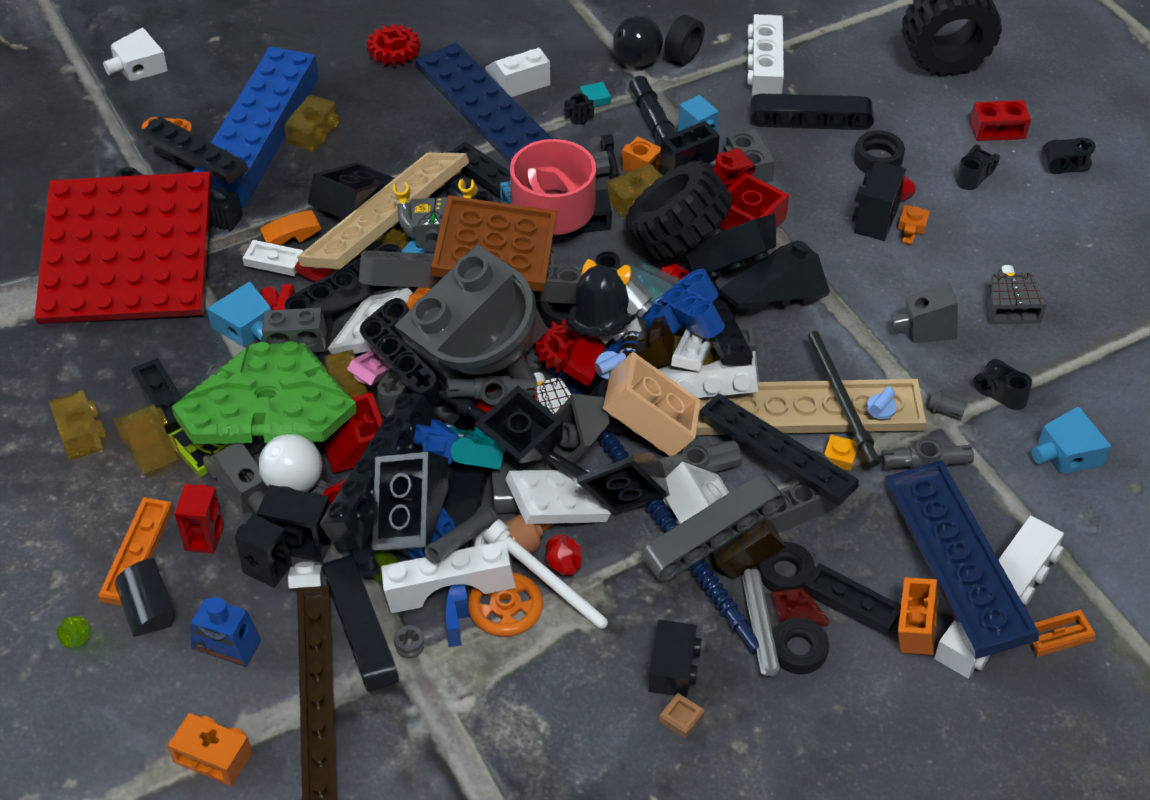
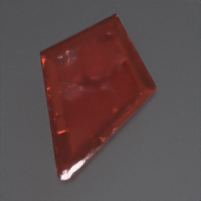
(798, 604)

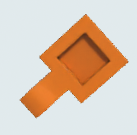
(913, 221)

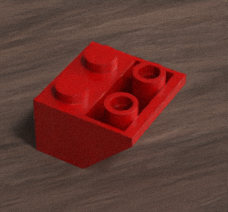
(352, 438)

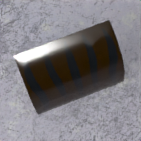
(749, 549)

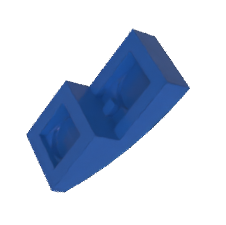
(455, 608)

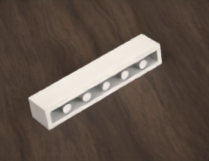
(1025, 564)

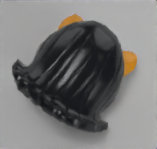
(601, 301)

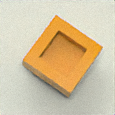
(841, 452)

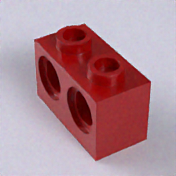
(1000, 120)
(199, 518)

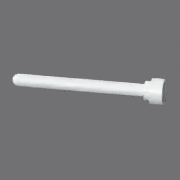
(499, 532)

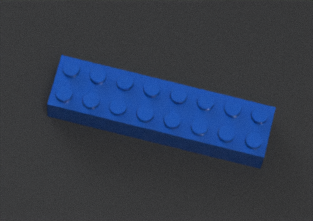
(258, 116)

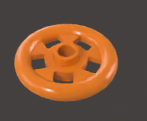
(508, 625)

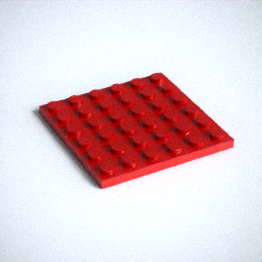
(124, 248)

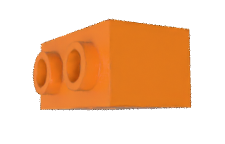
(918, 616)
(210, 748)

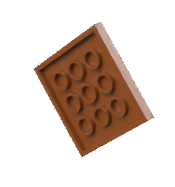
(509, 231)

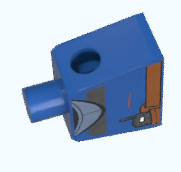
(224, 632)

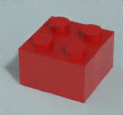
(753, 200)

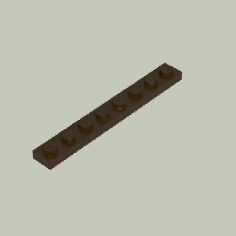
(316, 695)

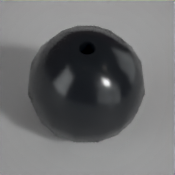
(637, 41)

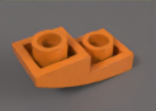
(299, 224)

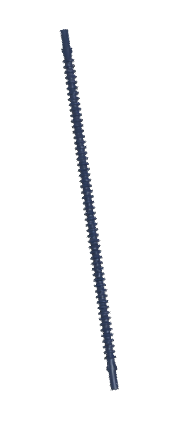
(664, 519)

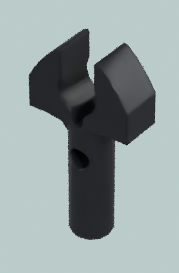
(607, 144)

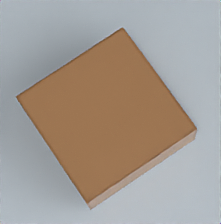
(681, 715)

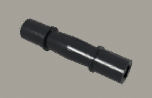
(654, 114)

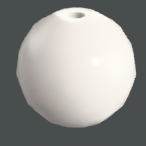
(290, 462)

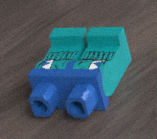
(460, 445)

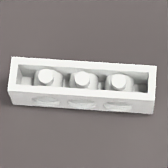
(765, 54)

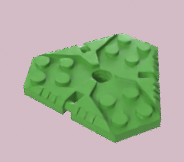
(268, 395)

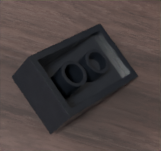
(345, 188)
(627, 483)
(408, 499)

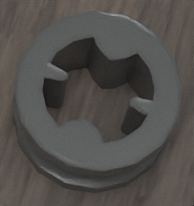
(402, 636)

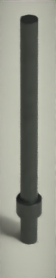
(862, 438)

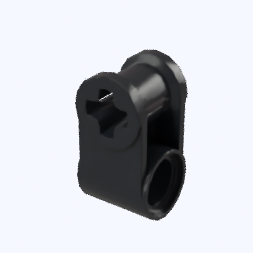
(1067, 156)
(976, 168)
(1005, 384)

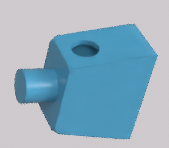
(240, 315)
(1071, 443)

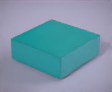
(597, 93)

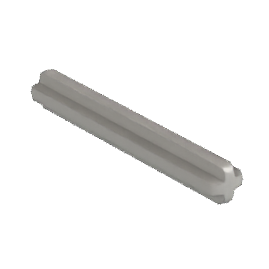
(760, 622)

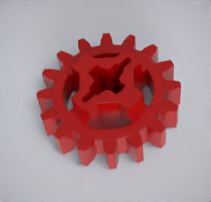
(393, 44)
(556, 345)

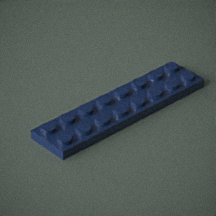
(480, 100)
(961, 560)

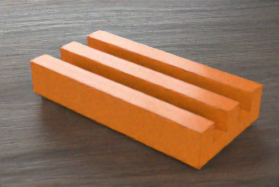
(1062, 637)

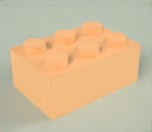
(652, 404)

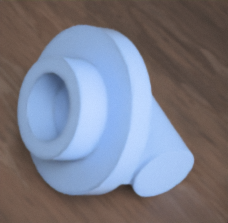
(607, 362)
(882, 405)

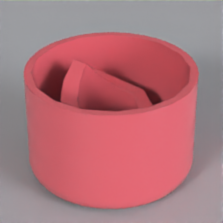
(556, 178)

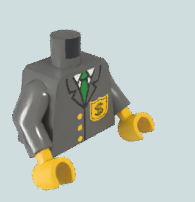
(423, 217)

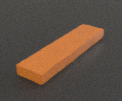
(138, 543)

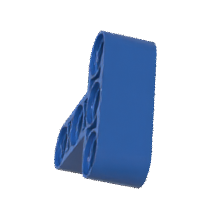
(689, 306)

